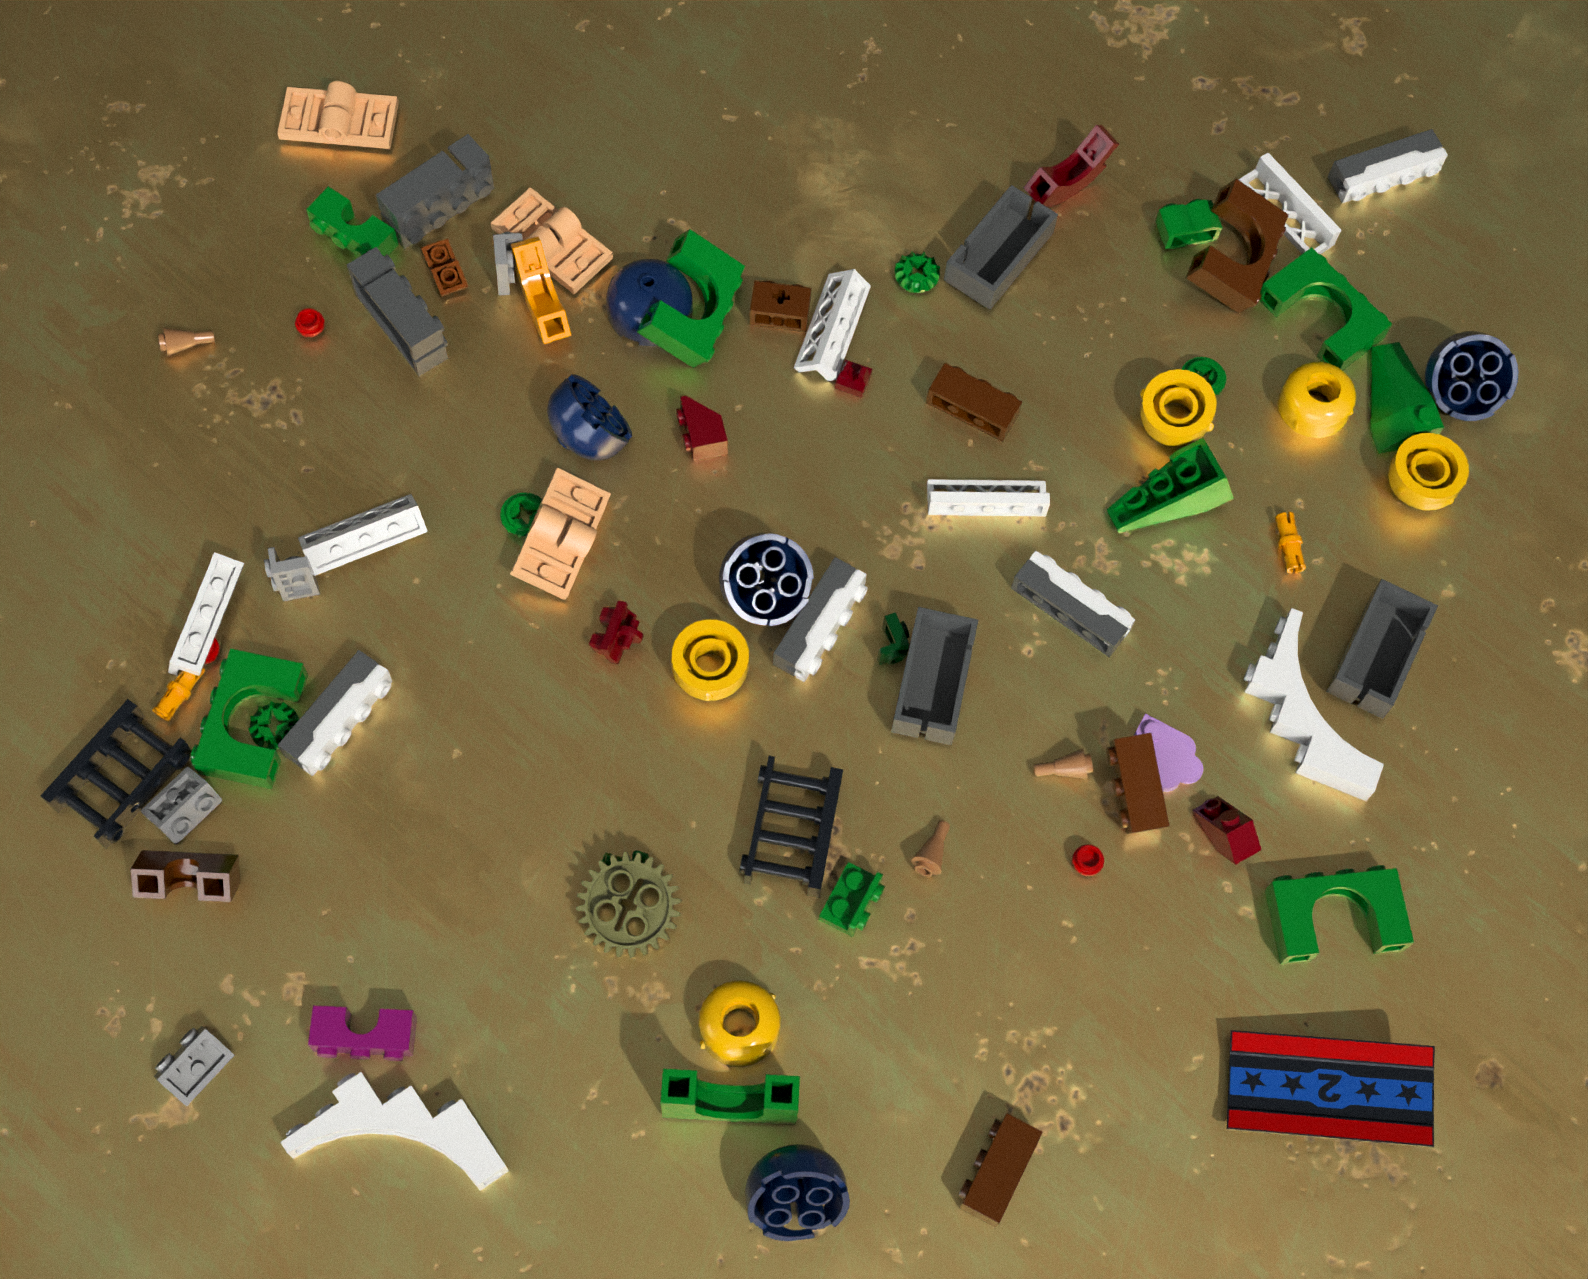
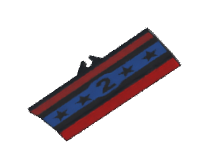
(1331, 1088)

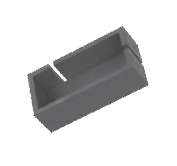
(436, 191)
(1000, 247)
(398, 310)
(1382, 648)
(935, 676)

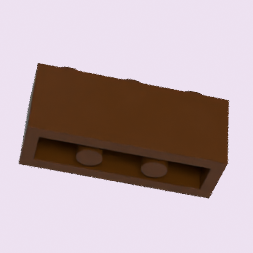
(974, 401)
(1137, 783)
(999, 1169)

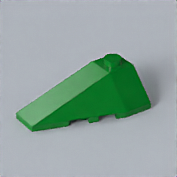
(1398, 399)
(1181, 488)

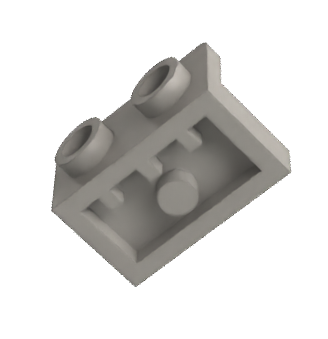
(505, 260)
(291, 577)
(182, 805)
(193, 1064)

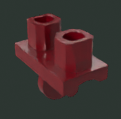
(620, 632)

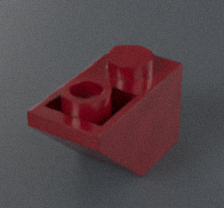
(704, 430)
(1228, 829)

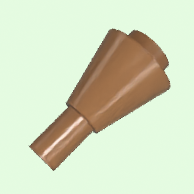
(178, 340)
(1071, 765)
(929, 858)

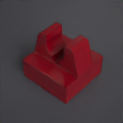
(853, 378)

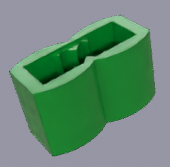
(1188, 224)

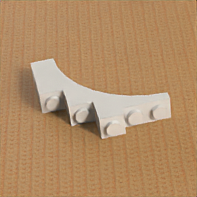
(1321, 752)
(404, 1115)

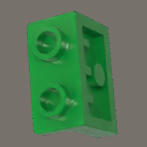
(851, 898)

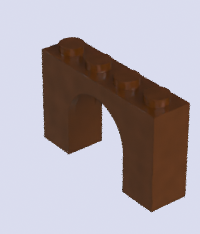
(1261, 227)

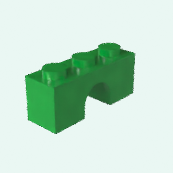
(331, 216)

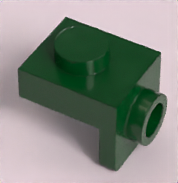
(897, 635)

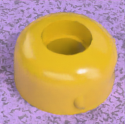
(1181, 388)
(1311, 416)
(1437, 456)
(710, 637)
(739, 1050)

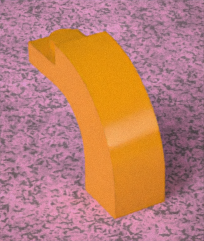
(539, 290)

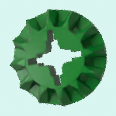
(916, 282)
(1205, 366)
(511, 511)
(263, 735)

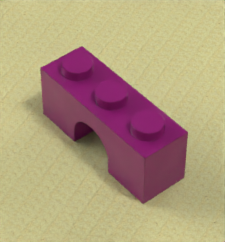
(391, 1036)

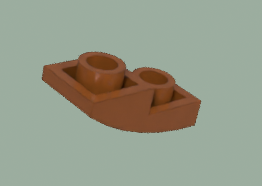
(444, 267)

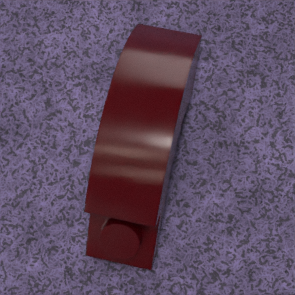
(1064, 180)

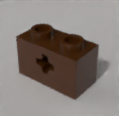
(780, 306)

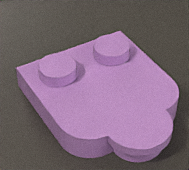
(1173, 753)

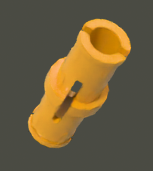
(1290, 542)
(176, 693)

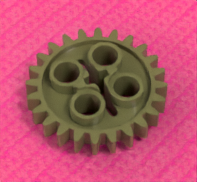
(602, 891)

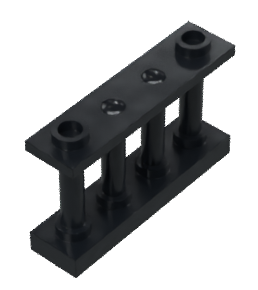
(107, 745)
(815, 846)

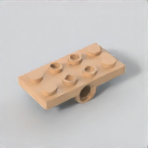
(338, 116)
(569, 250)
(560, 534)

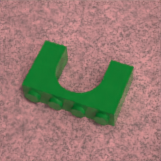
(1314, 277)
(718, 279)
(243, 678)
(1374, 892)
(691, 1098)

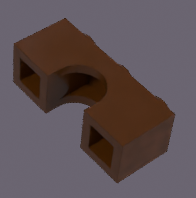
(160, 872)

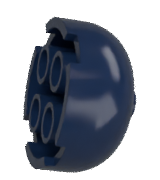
(639, 287)
(1471, 375)
(584, 420)
(783, 583)
(799, 1176)

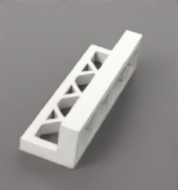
(1296, 203)
(838, 323)
(987, 502)
(363, 534)
(205, 615)

